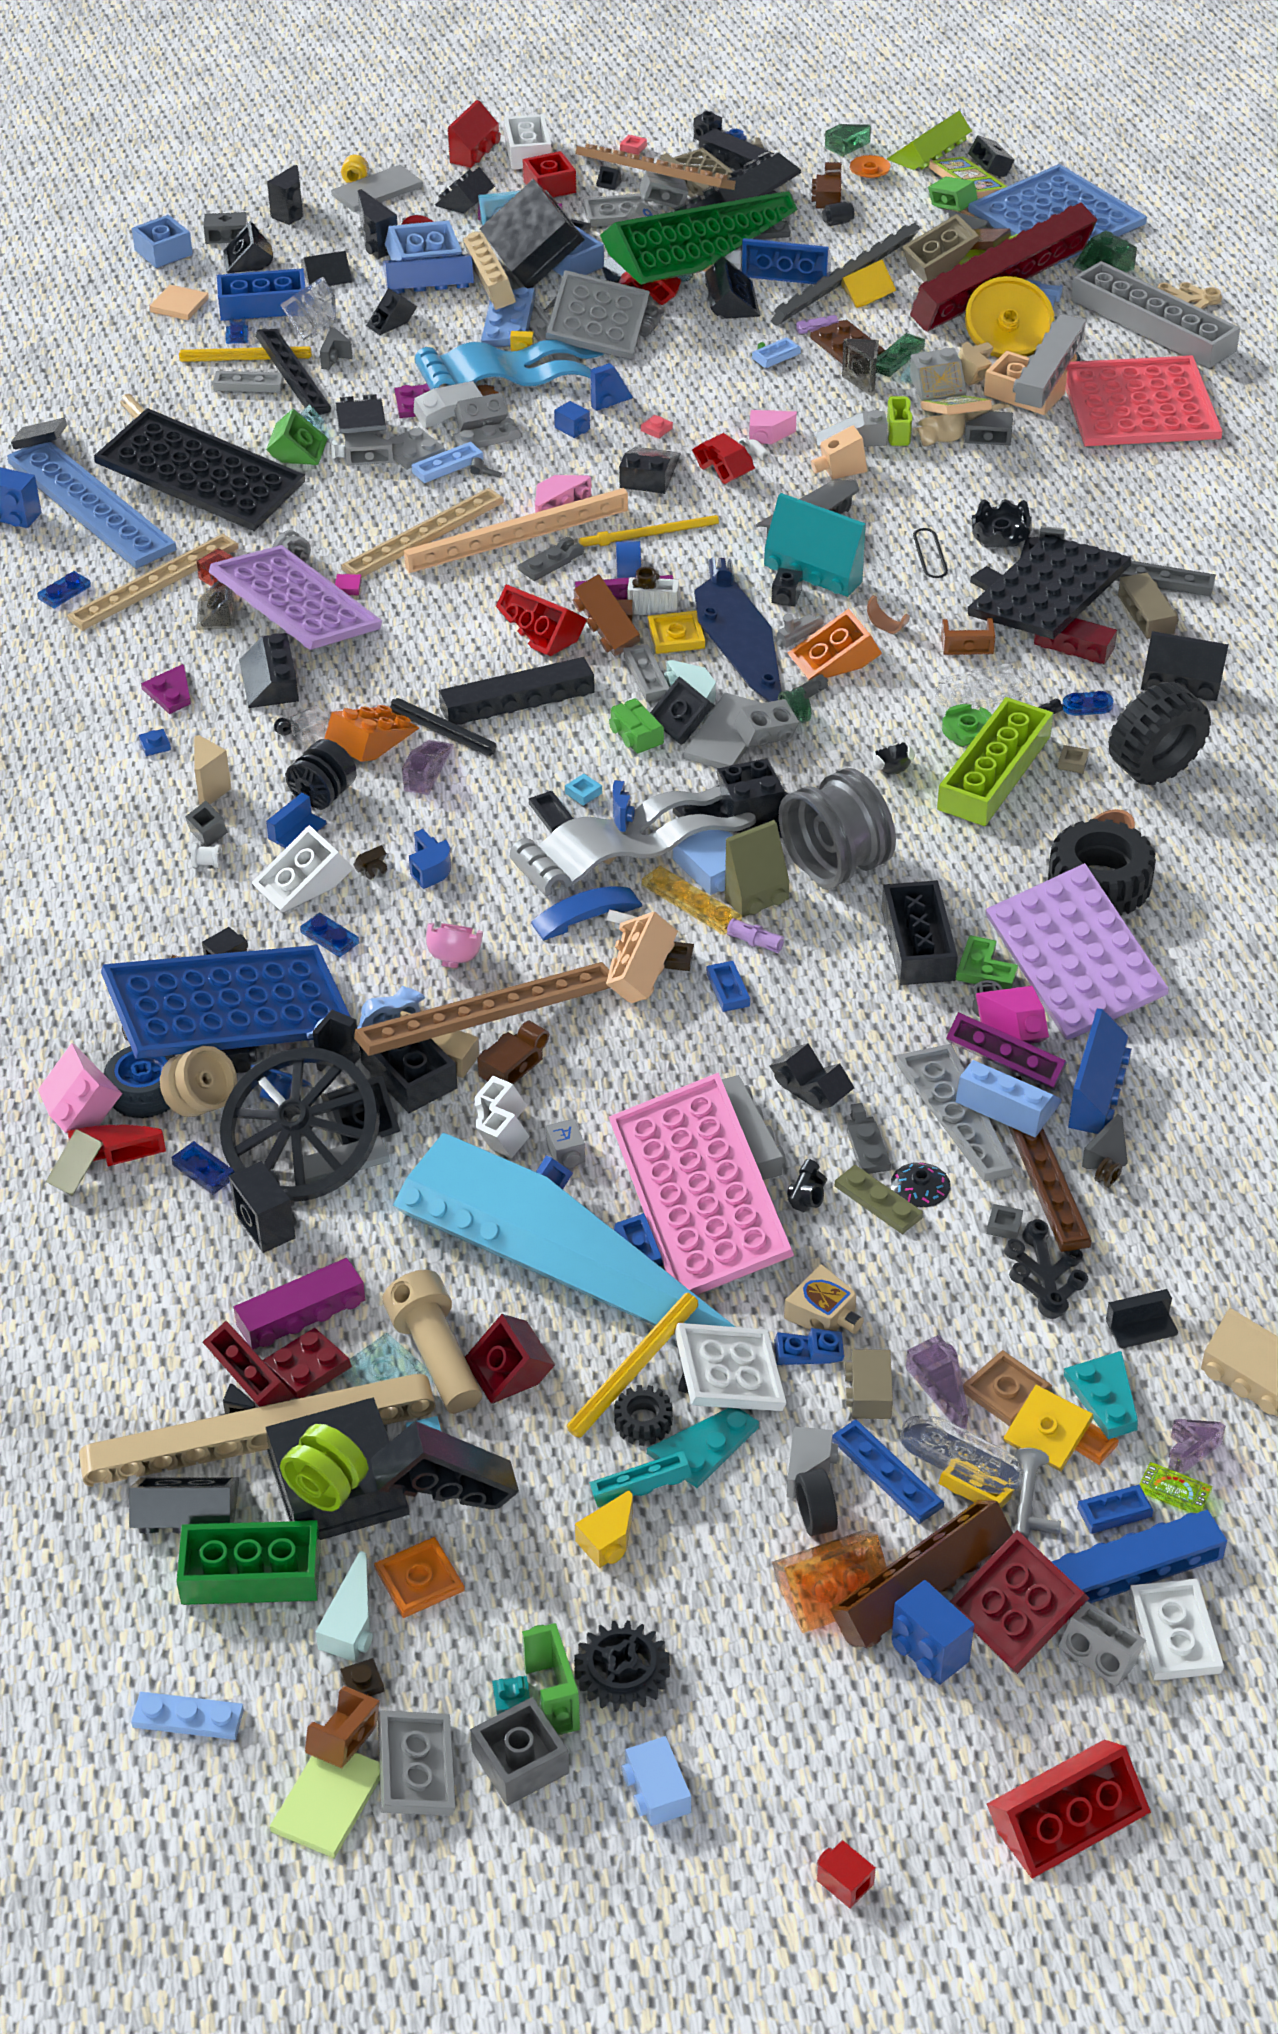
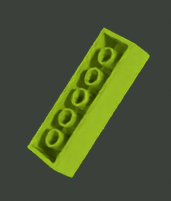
(994, 761)

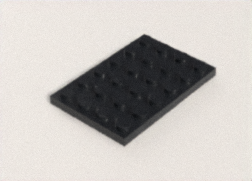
(1049, 586)

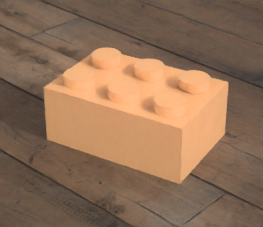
(1001, 379)

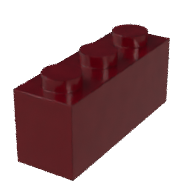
(1082, 640)
(246, 1366)

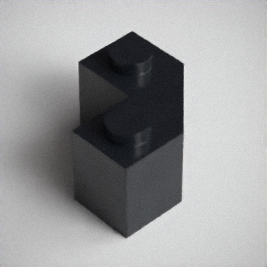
(805, 1077)

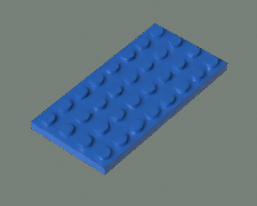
(222, 999)

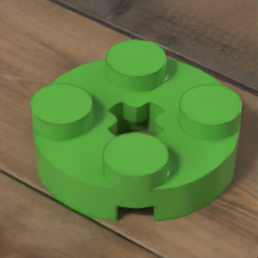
(954, 723)

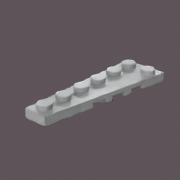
(936, 1079)

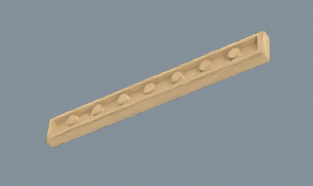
(423, 533)
(147, 584)

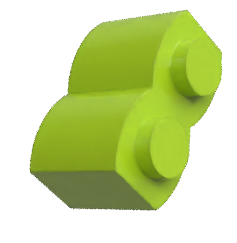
(899, 420)

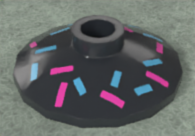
(921, 1192)

